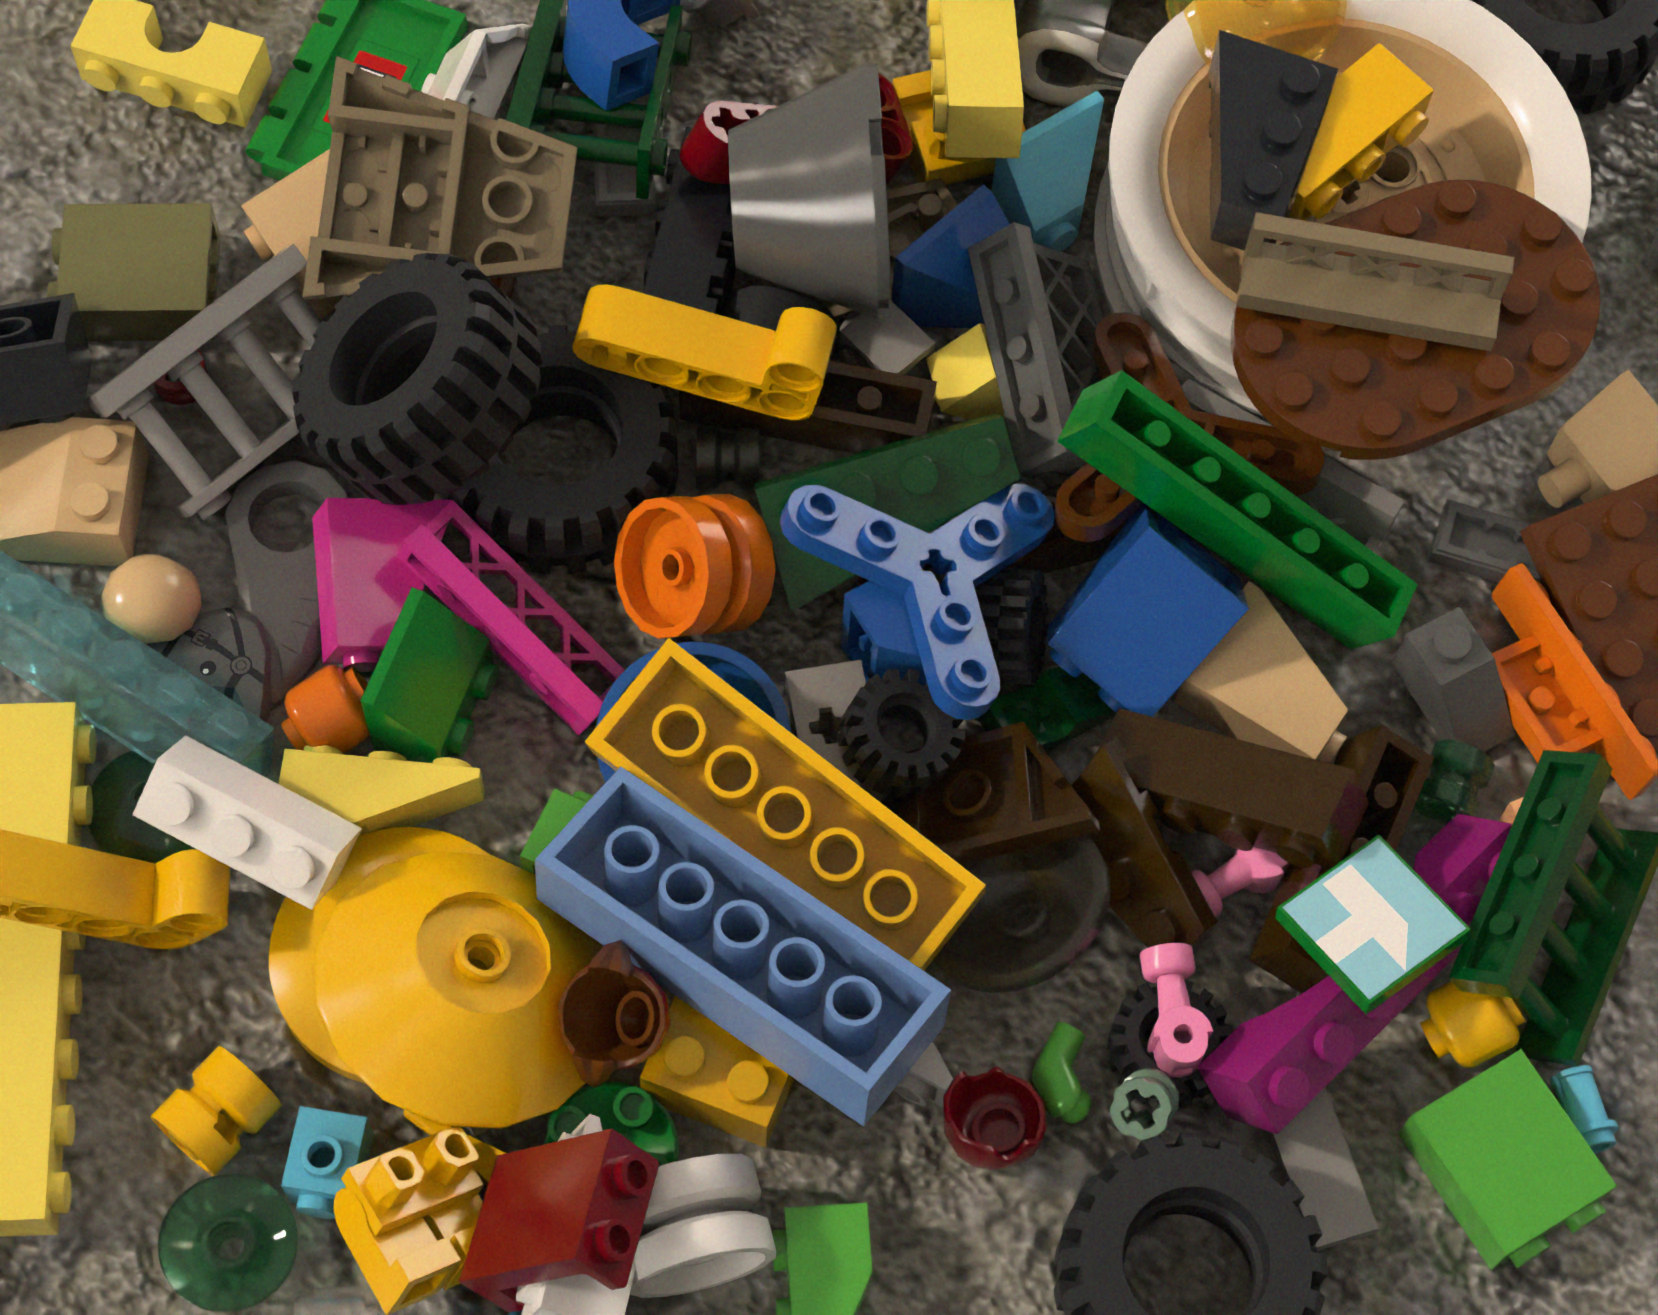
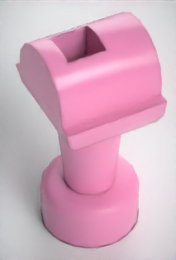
(1253, 870)
(1181, 1030)

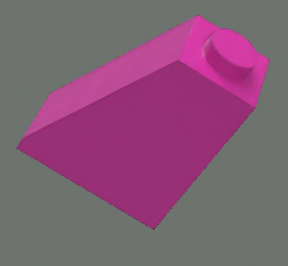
(361, 576)

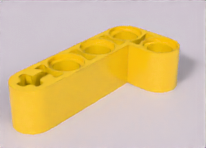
(708, 352)
(111, 894)

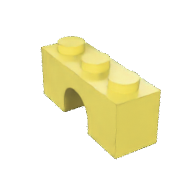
(214, 78)

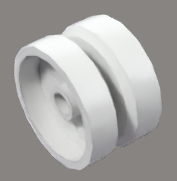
(701, 1227)

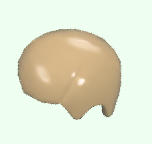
(152, 598)

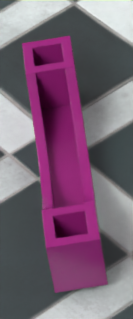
(1294, 1051)

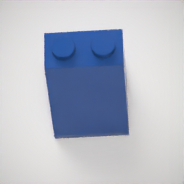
(1146, 614)

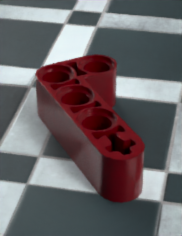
(706, 146)

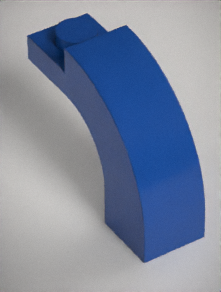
(608, 51)

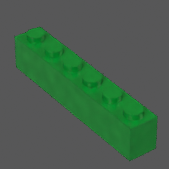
(1237, 511)

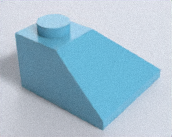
(1052, 174)

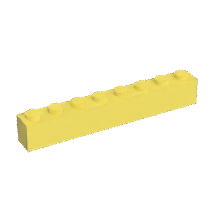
(43, 798)

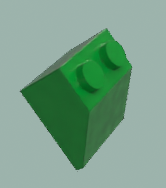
(428, 683)

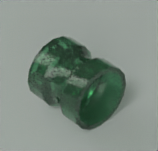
(1454, 781)

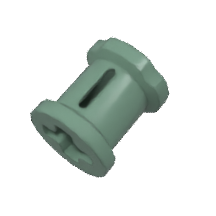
(1141, 1123)

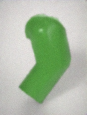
(1055, 1077)

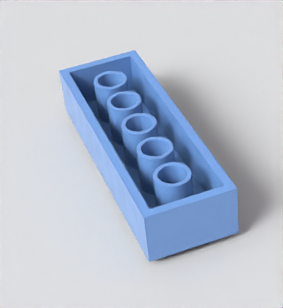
(742, 944)

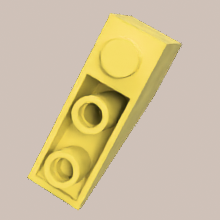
(380, 788)

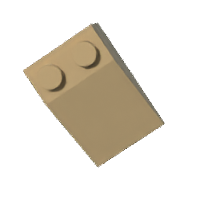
(72, 491)

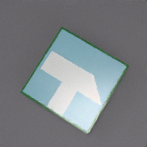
(1372, 924)

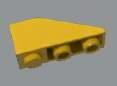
(1366, 116)

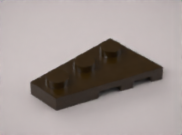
(1147, 879)

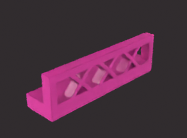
(510, 639)

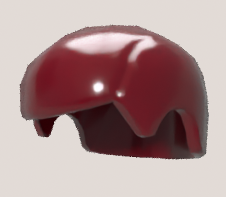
(993, 1119)

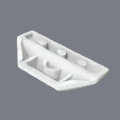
(482, 70)

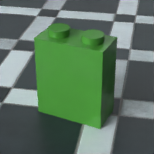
(1508, 1162)

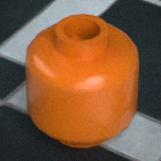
(327, 710)

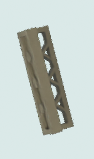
(1371, 287)

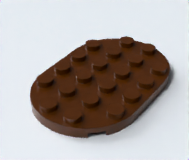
(1399, 393)

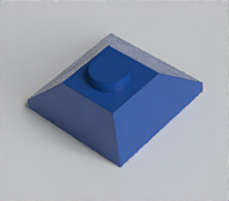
(935, 272)

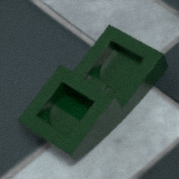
(1052, 708)

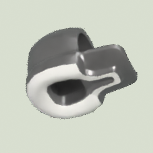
(1070, 51)

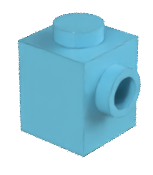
(319, 1155)

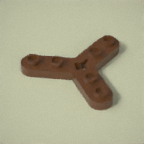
(1094, 506)

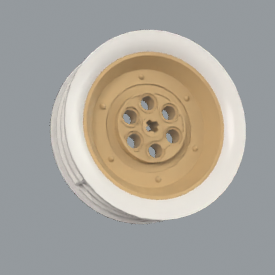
(1490, 120)

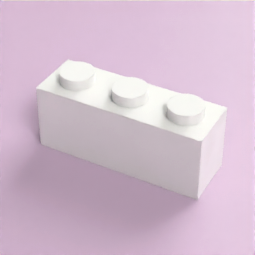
(246, 821)

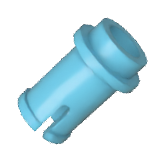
(1584, 1106)

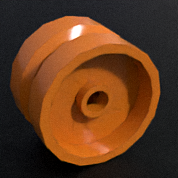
(694, 565)

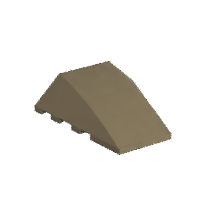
(435, 180)

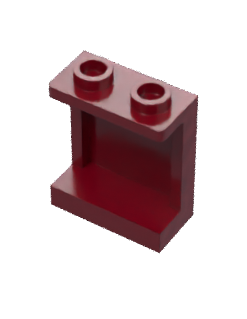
(560, 1216)

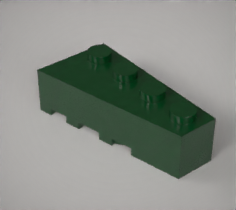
(912, 480)

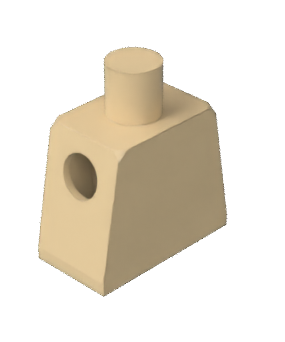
(1604, 445)

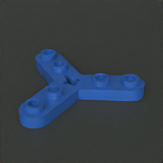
(893, 553)

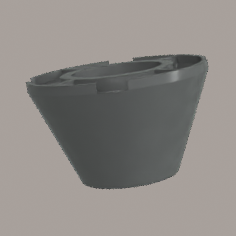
(815, 194)

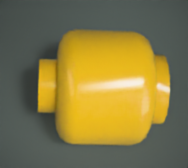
(1470, 1024)

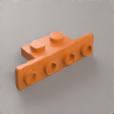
(1557, 692)

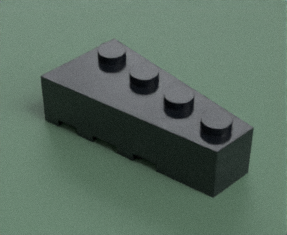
(694, 242)

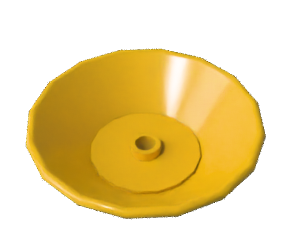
(426, 1021)

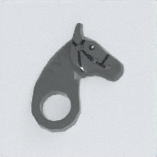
(273, 630)

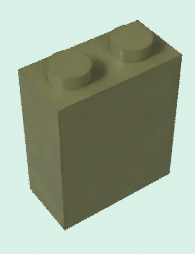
(136, 266)

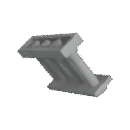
(180, 360)

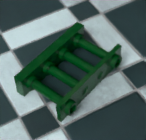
(537, 101)
(1524, 893)

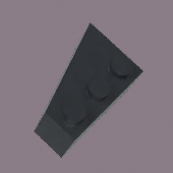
(1260, 131)

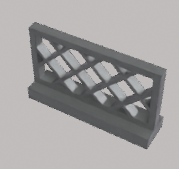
(1029, 340)

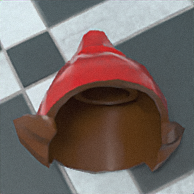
(612, 1015)

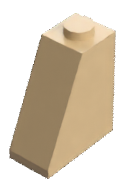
(1266, 687)

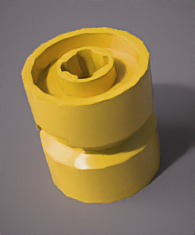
(216, 1111)

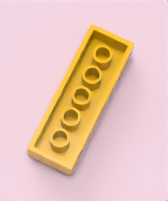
(784, 804)

